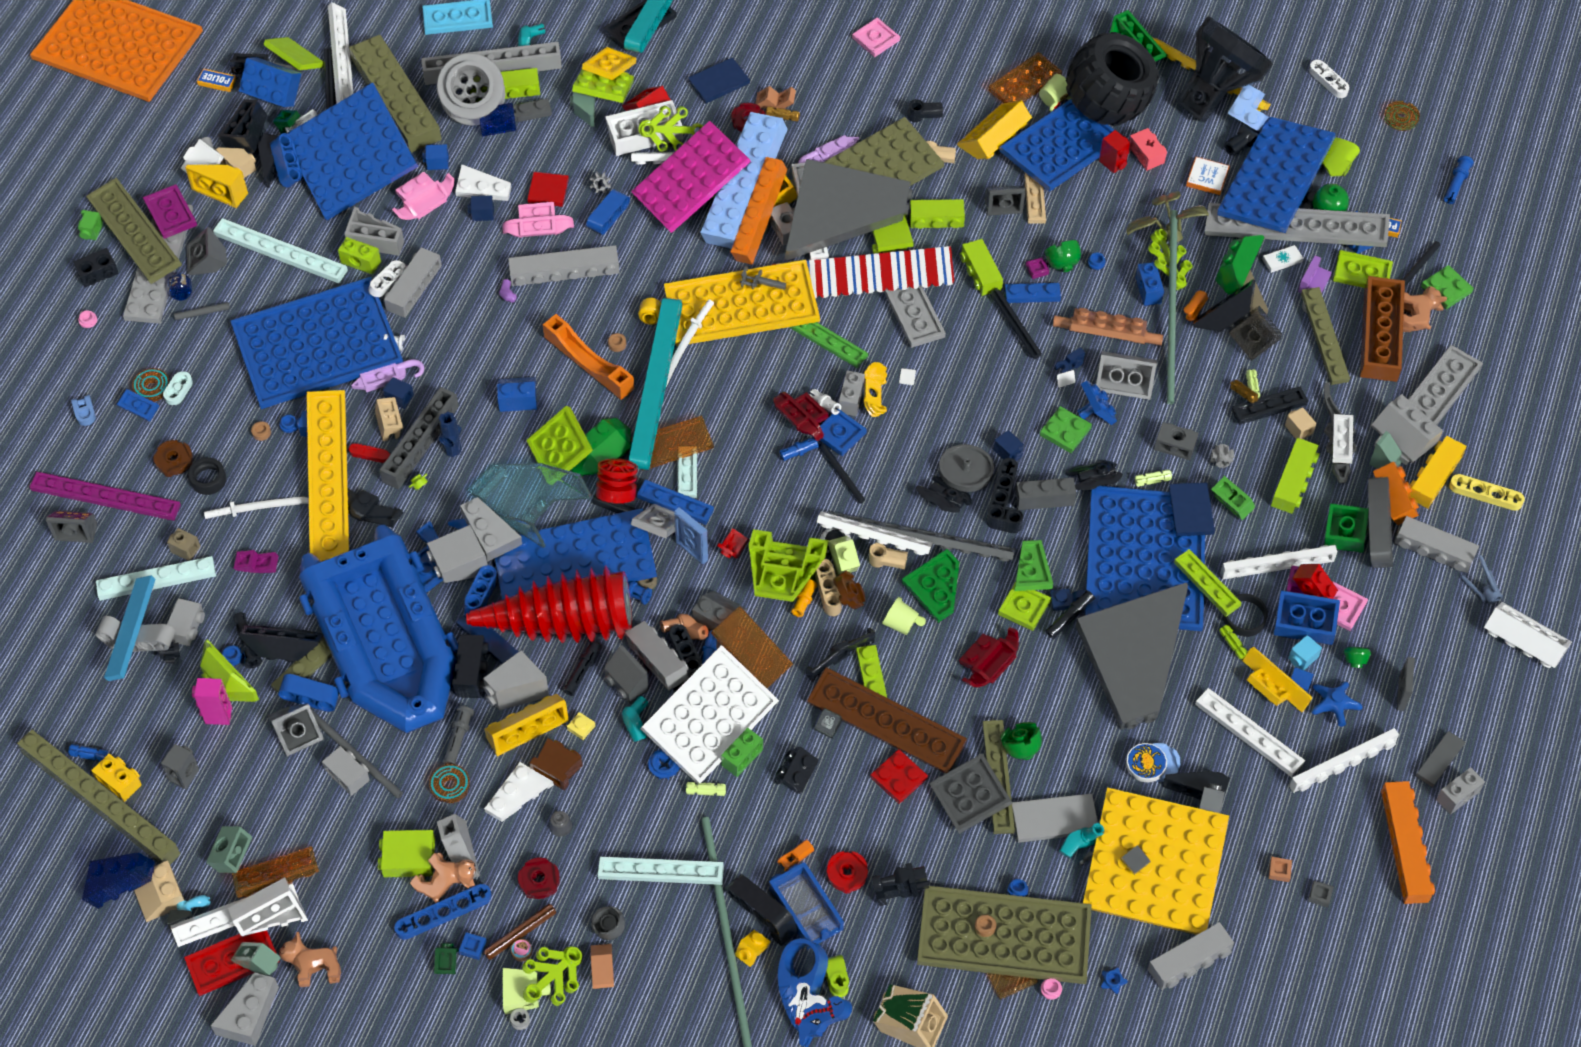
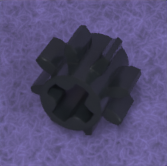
(170, 654)

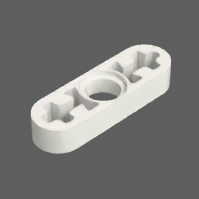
(1337, 87)
(386, 285)

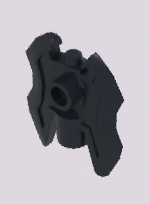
(1095, 474)
(944, 496)

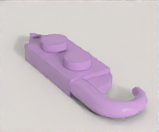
(830, 149)
(379, 377)

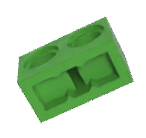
(1233, 498)
(742, 752)

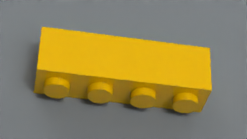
(1437, 471)

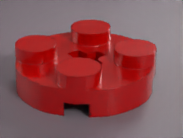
(847, 860)

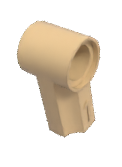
(946, 154)
(888, 556)

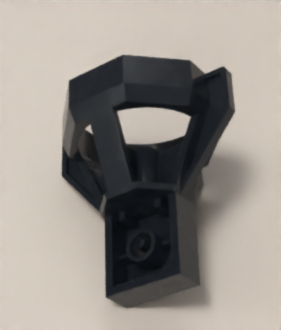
(1215, 75)

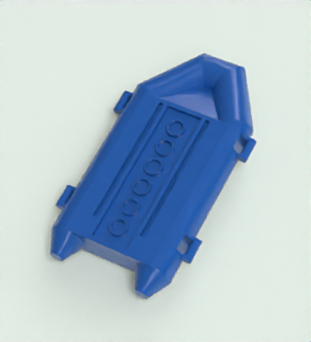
(382, 630)

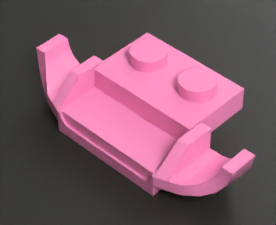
(422, 196)
(537, 220)

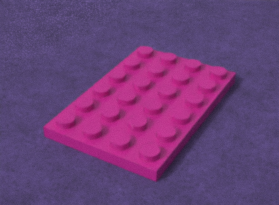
(690, 176)

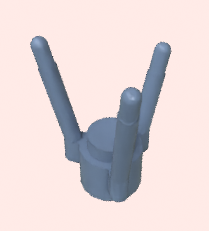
(1491, 591)

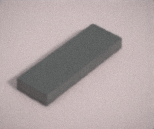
(1440, 759)

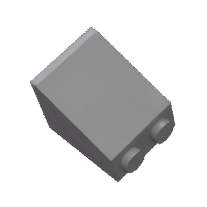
(457, 555)
(515, 683)

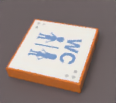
(1207, 176)

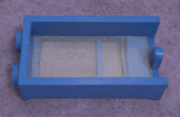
(807, 903)

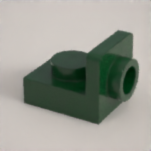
(286, 118)
(446, 959)

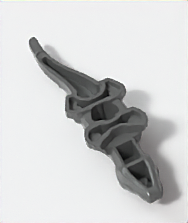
(1340, 470)

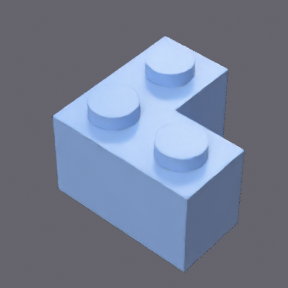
(1245, 108)

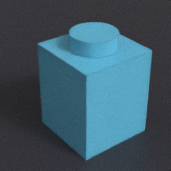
(1304, 653)

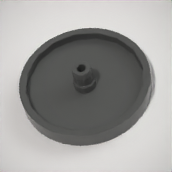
(966, 468)

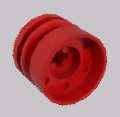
(616, 481)

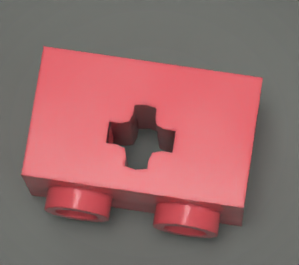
(1147, 149)

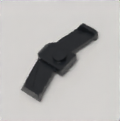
(365, 508)
(840, 652)

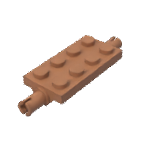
(1108, 325)

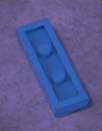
(1032, 292)

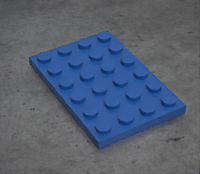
(1057, 146)

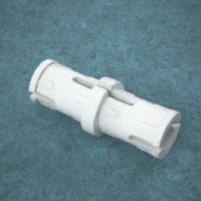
(825, 401)

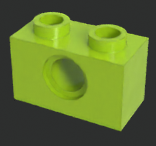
(359, 255)

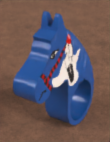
(801, 995)

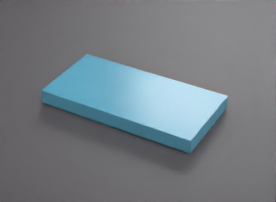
(457, 16)

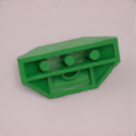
(1128, 25)
(1238, 262)
(609, 441)

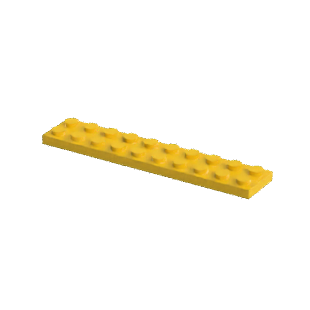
(327, 474)

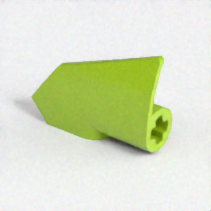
(1340, 157)

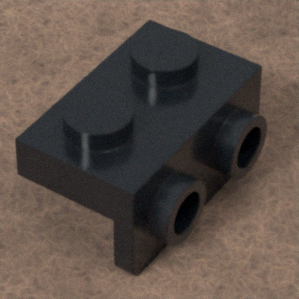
(238, 62)
(796, 769)

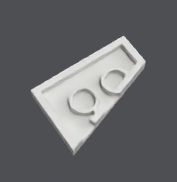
(476, 183)
(517, 790)

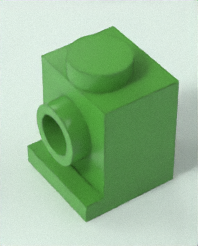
(90, 225)

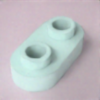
(177, 389)

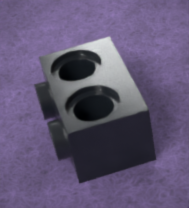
(96, 267)

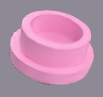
(87, 319)
(1051, 989)

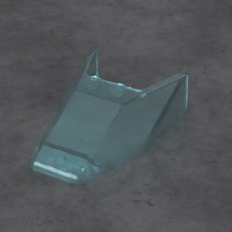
(525, 492)

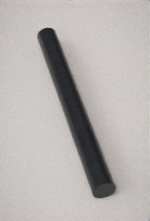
(1426, 256)
(841, 472)

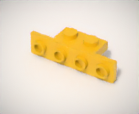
(1274, 682)

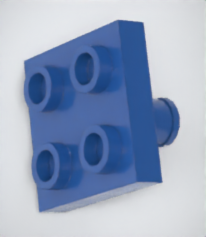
(1097, 403)

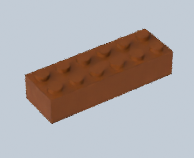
(1382, 329)

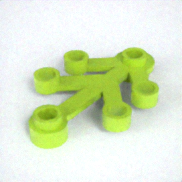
(667, 128)
(1159, 238)
(554, 972)

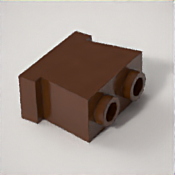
(557, 763)

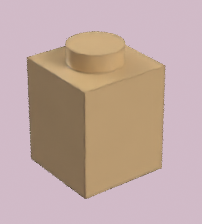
(1300, 423)

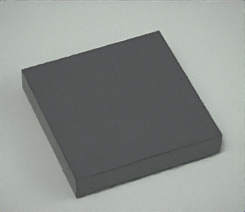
(1405, 683)

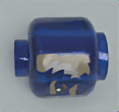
(179, 286)

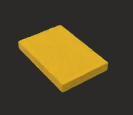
(609, 63)

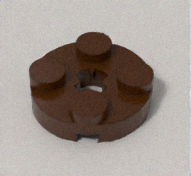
(173, 467)
(850, 592)

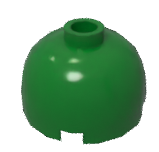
(1331, 197)
(1064, 256)
(1022, 741)

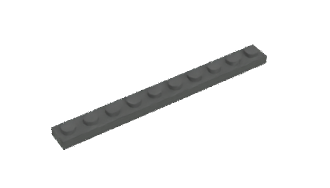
(945, 541)

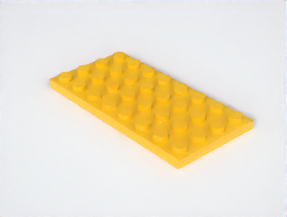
(742, 309)

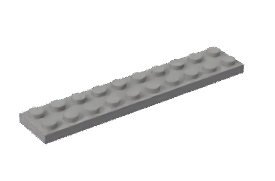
(1310, 226)

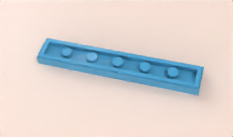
(129, 628)

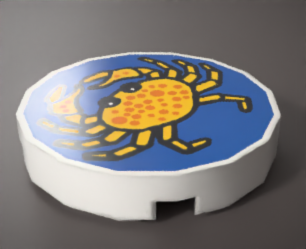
(1146, 762)

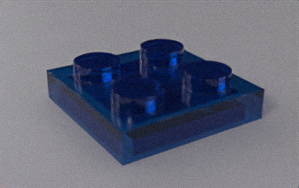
(498, 121)

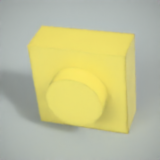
(581, 726)

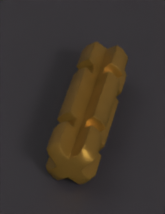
(783, 113)
(1244, 391)

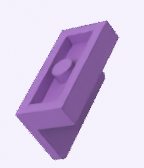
(1315, 276)

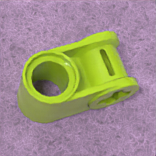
(836, 975)

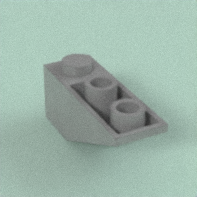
(457, 840)

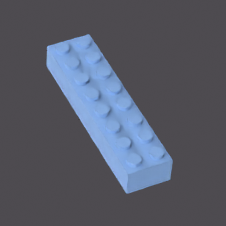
(758, 140)

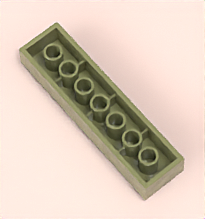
(405, 105)

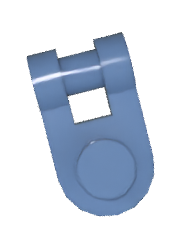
(86, 414)

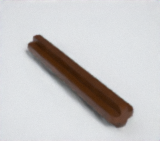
(519, 931)

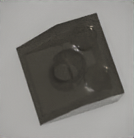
(1255, 333)

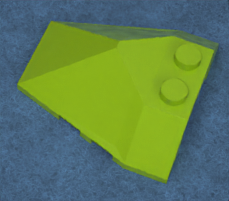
(783, 568)

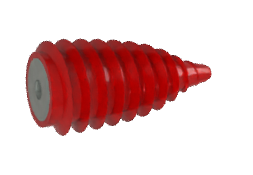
(563, 608)

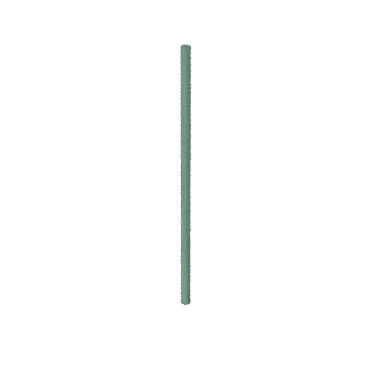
(1172, 308)
(727, 939)

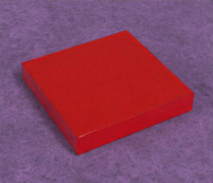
(548, 188)

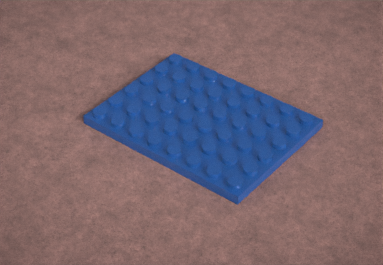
(315, 342)
(1135, 551)

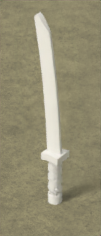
(695, 324)
(255, 505)

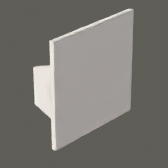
(201, 155)

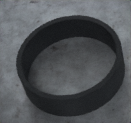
(1248, 632)

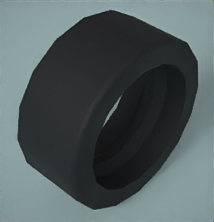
(205, 464)

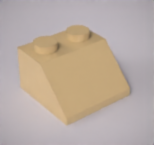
(160, 894)

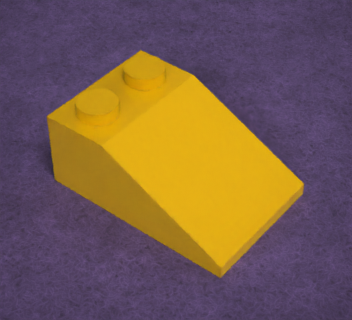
(218, 182)

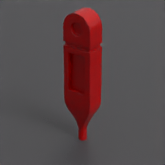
(368, 453)

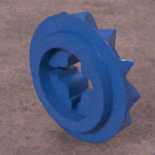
(655, 765)

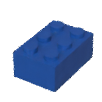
(270, 82)
(1306, 615)

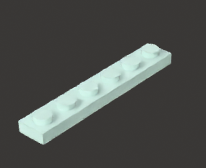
(164, 576)
(660, 870)

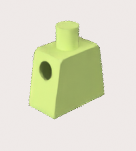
(844, 554)
(513, 985)

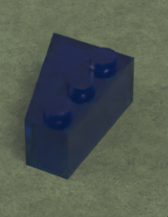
(116, 875)

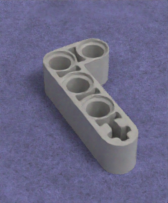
(150, 637)

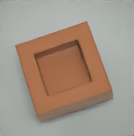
(1280, 869)

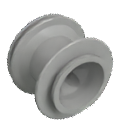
(470, 66)

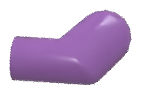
(506, 293)

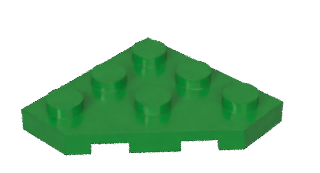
(935, 585)

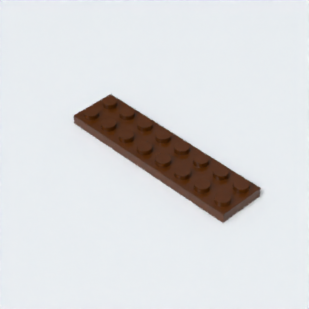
(887, 720)

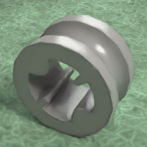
(516, 1024)

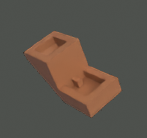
(772, 98)
(602, 966)

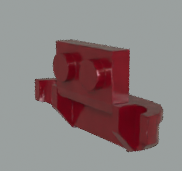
(802, 413)
(989, 658)

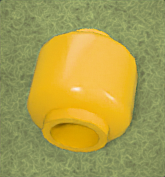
(649, 311)

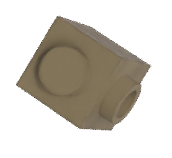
(183, 544)

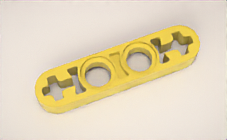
(1487, 489)

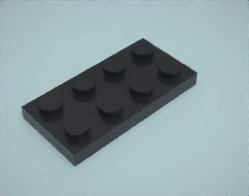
(619, 28)

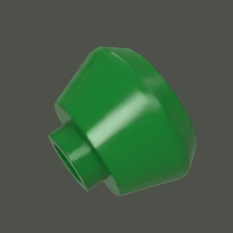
(1357, 656)

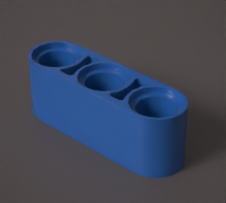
(286, 160)
(608, 212)
(480, 589)
(304, 690)

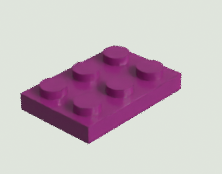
(170, 211)

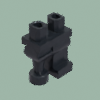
(902, 883)

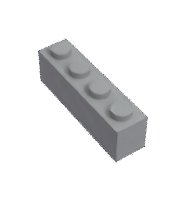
(412, 282)
(1436, 544)
(657, 655)
(1190, 956)

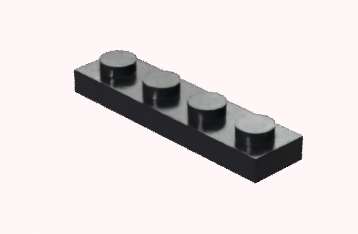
(1269, 405)

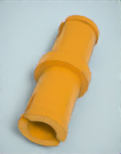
(804, 598)

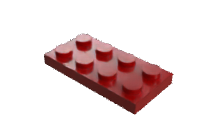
(213, 965)

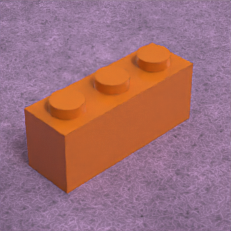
(1400, 499)

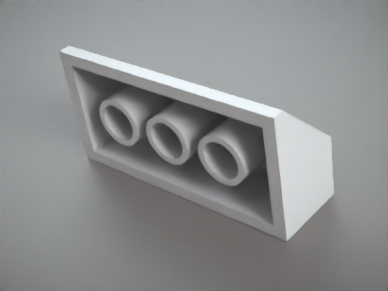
(624, 128)
(1527, 635)

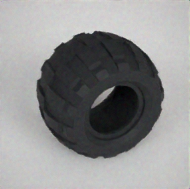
(1112, 79)

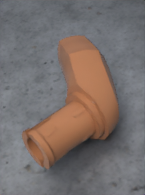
(695, 629)

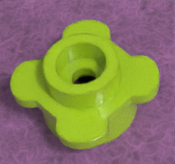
(418, 481)

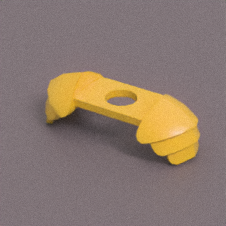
(874, 377)

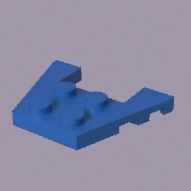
(427, 575)

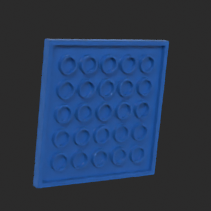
(351, 151)

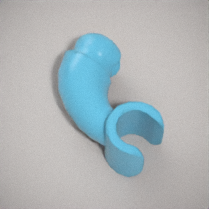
(198, 901)

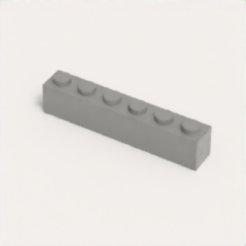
(563, 265)

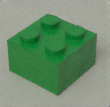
(1346, 527)

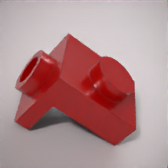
(733, 544)

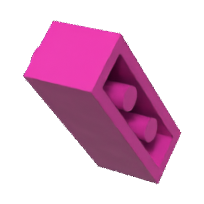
(212, 701)

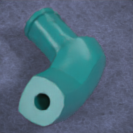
(526, 34)
(632, 720)
(1081, 839)

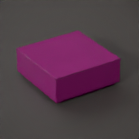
(1037, 268)

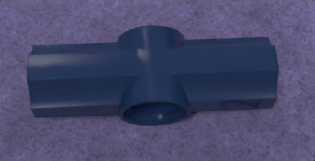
(450, 434)

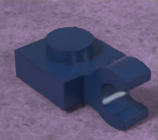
(1072, 361)
(1062, 598)

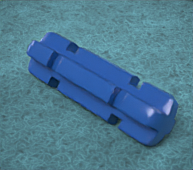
(87, 752)

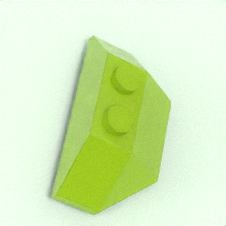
(216, 666)

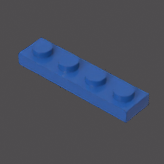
(672, 500)

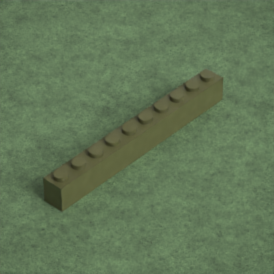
(98, 798)

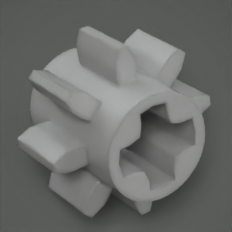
(605, 182)
(1222, 456)

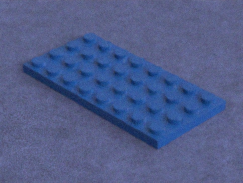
(1276, 174)
(579, 546)

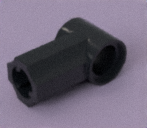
(919, 110)
(1245, 137)

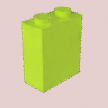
(406, 853)

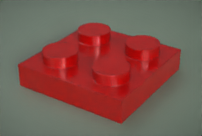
(899, 776)

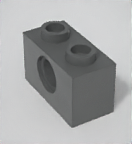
(1182, 447)
(180, 766)

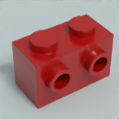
(1114, 151)
(1314, 581)

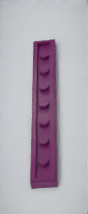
(105, 496)

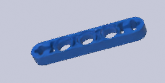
(432, 911)

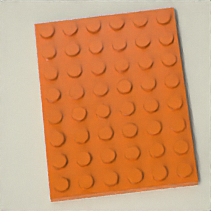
(117, 45)

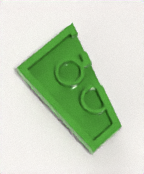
(1033, 568)

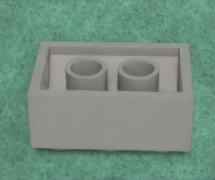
(1126, 375)
(1408, 427)

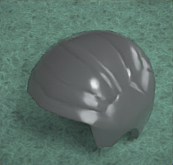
(608, 923)

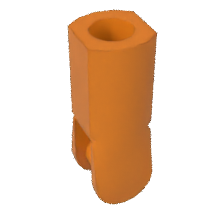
(1195, 305)
(798, 854)

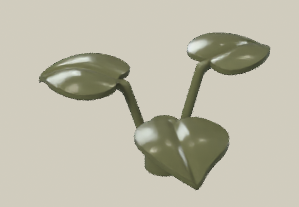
(1146, 221)

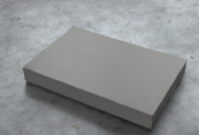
(656, 520)

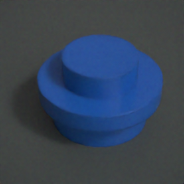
(1096, 261)
(288, 424)
(1018, 888)

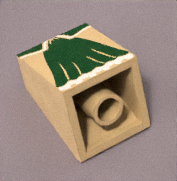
(910, 1016)

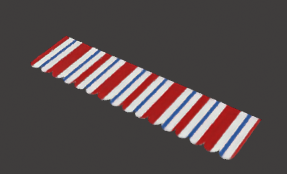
(881, 271)

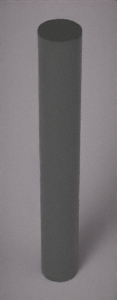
(202, 311)

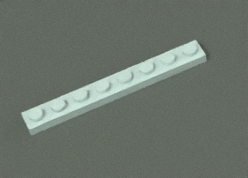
(280, 250)

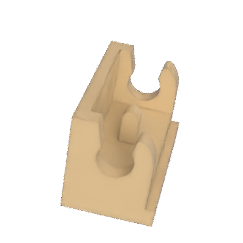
(388, 417)

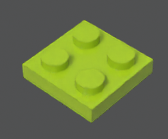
(1024, 607)

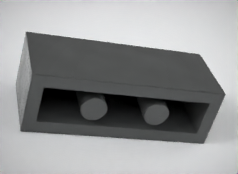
(1045, 493)

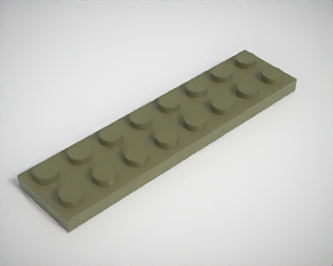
(134, 230)

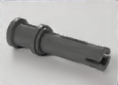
(460, 727)

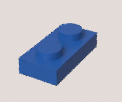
(138, 405)

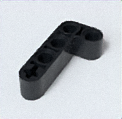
(1000, 509)
(692, 659)
(764, 908)

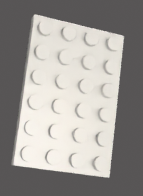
(709, 714)

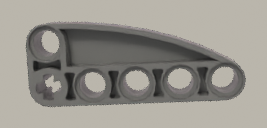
(1380, 522)

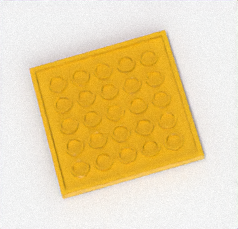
(1183, 869)

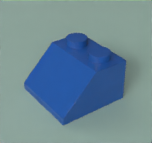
(517, 394)

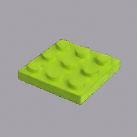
(602, 87)
(560, 441)

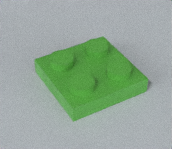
(1450, 286)
(1065, 429)

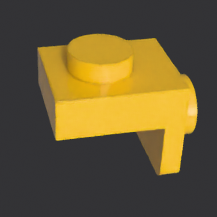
(751, 947)

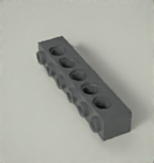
(417, 439)

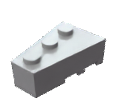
(247, 1011)

